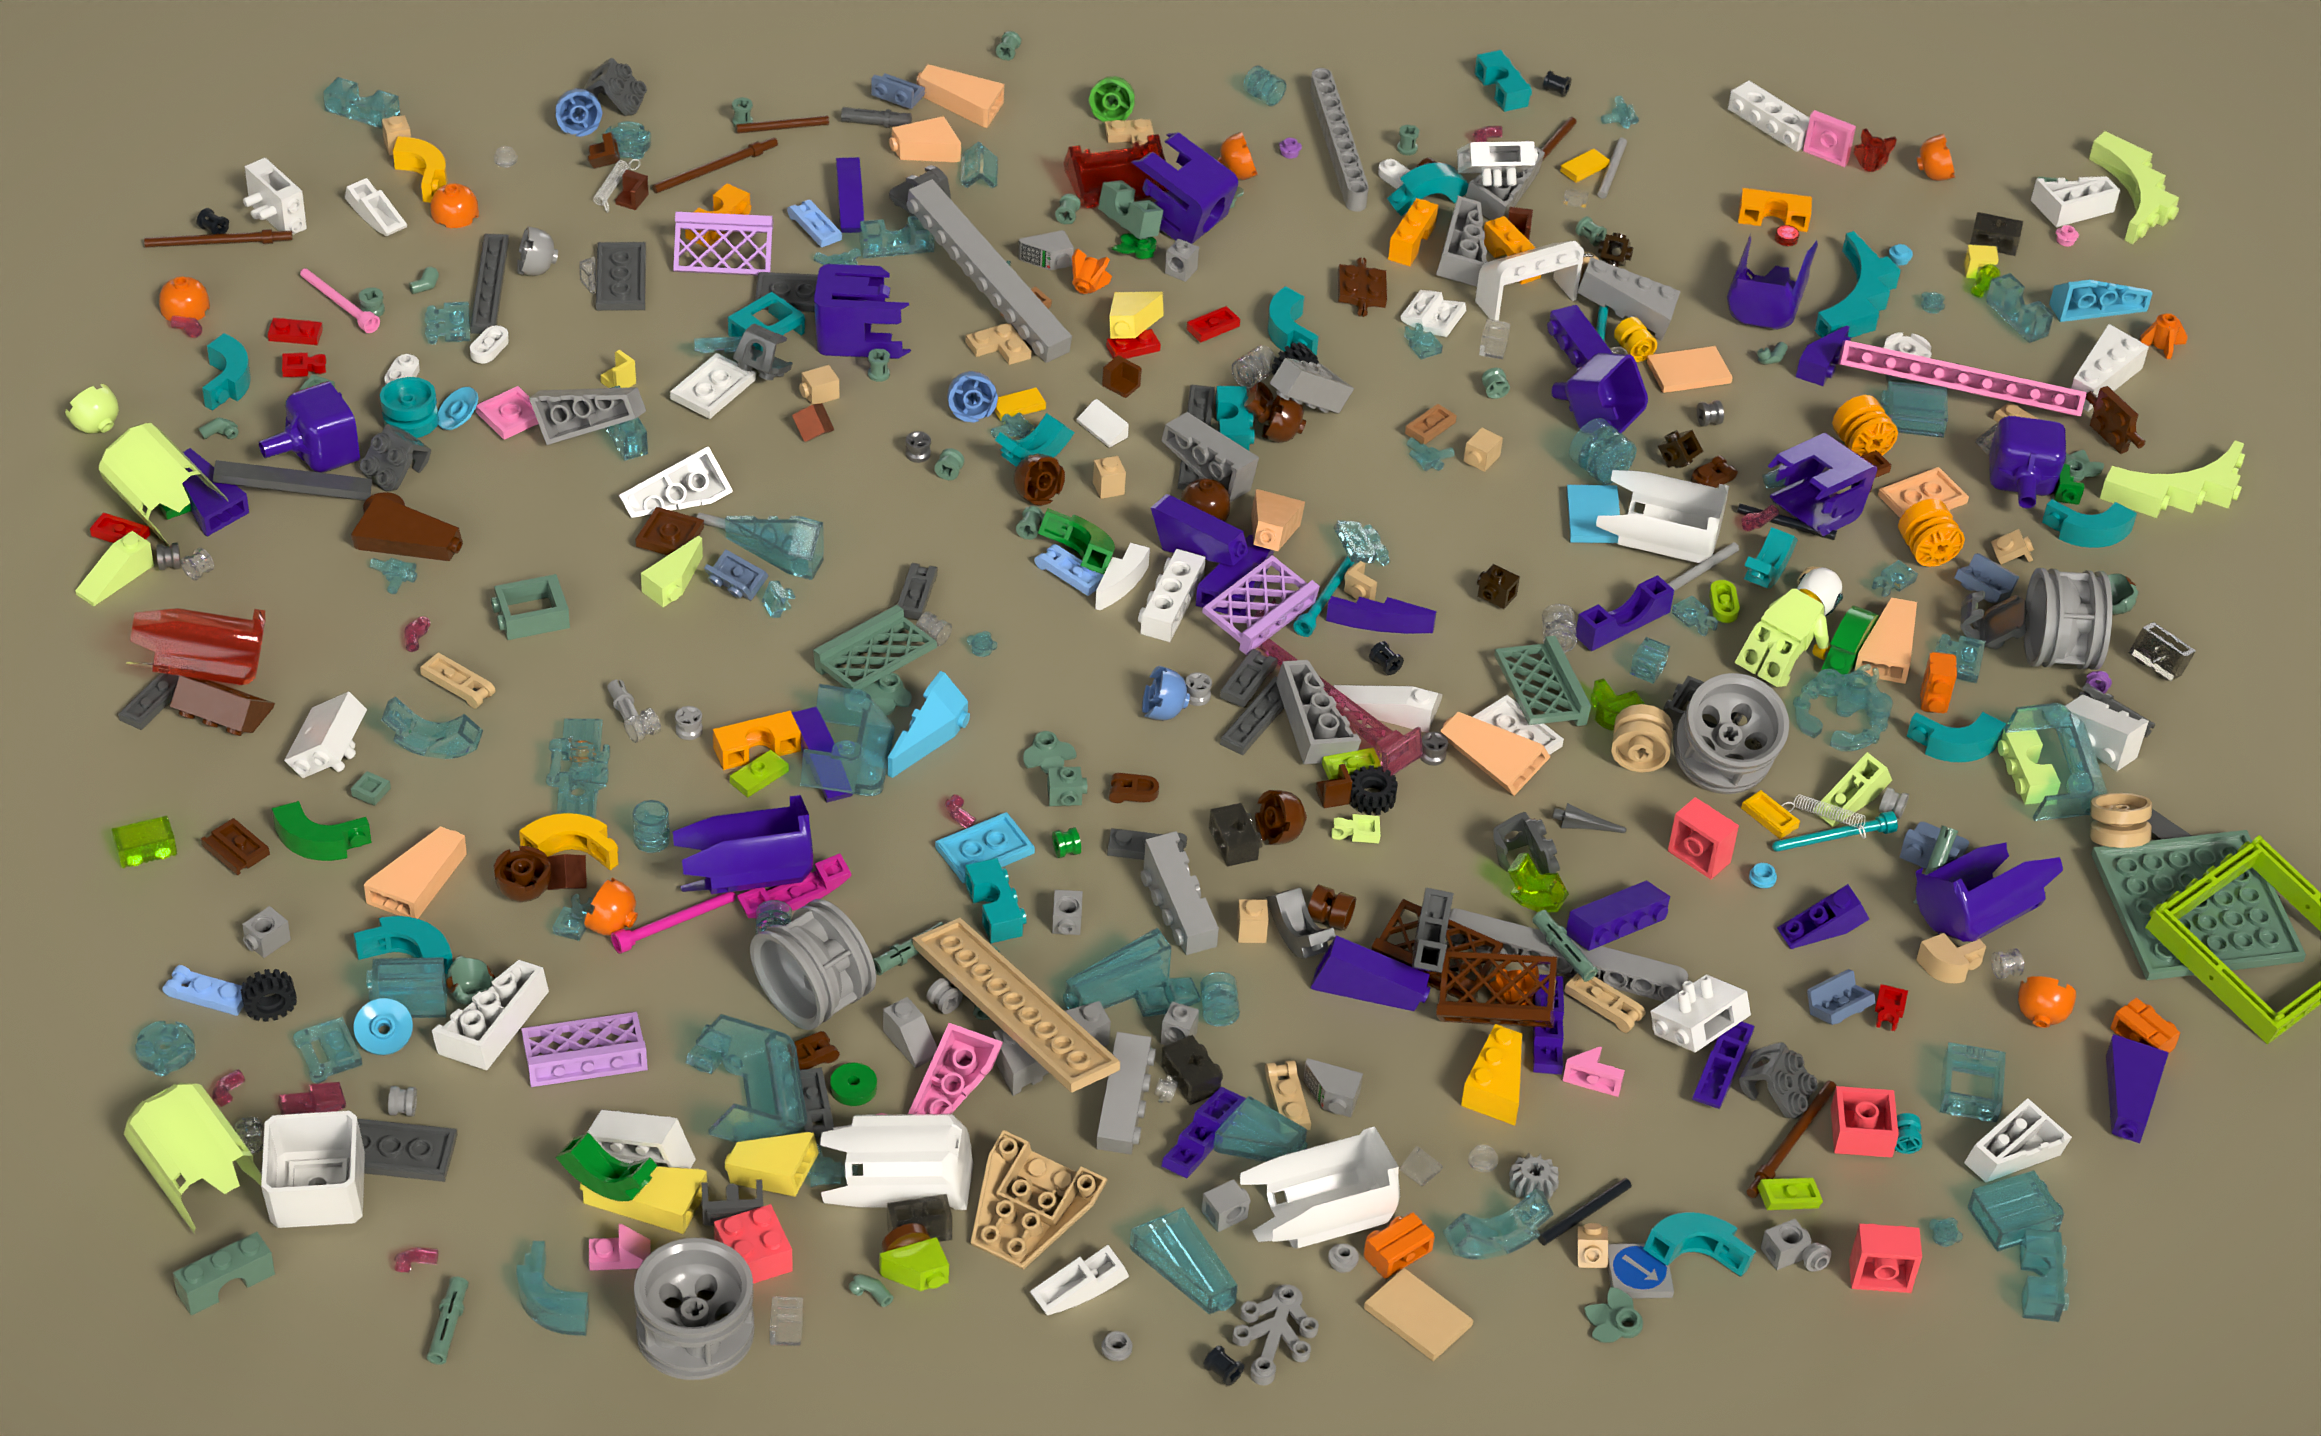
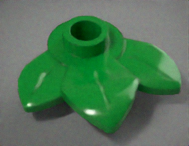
(1141, 247)

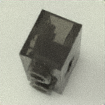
(1998, 232)
(2161, 652)
(1235, 834)
(1192, 1068)
(930, 1212)

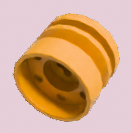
(1865, 426)
(1931, 532)

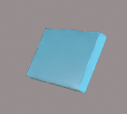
(1584, 507)
(985, 841)

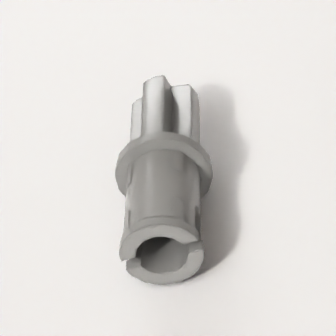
(622, 699)

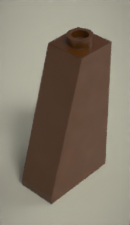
(405, 532)

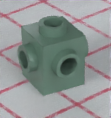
(1065, 786)

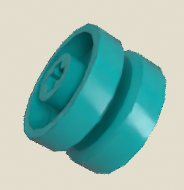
(410, 405)

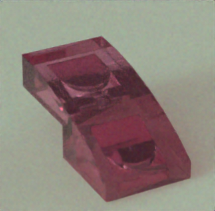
(320, 1098)

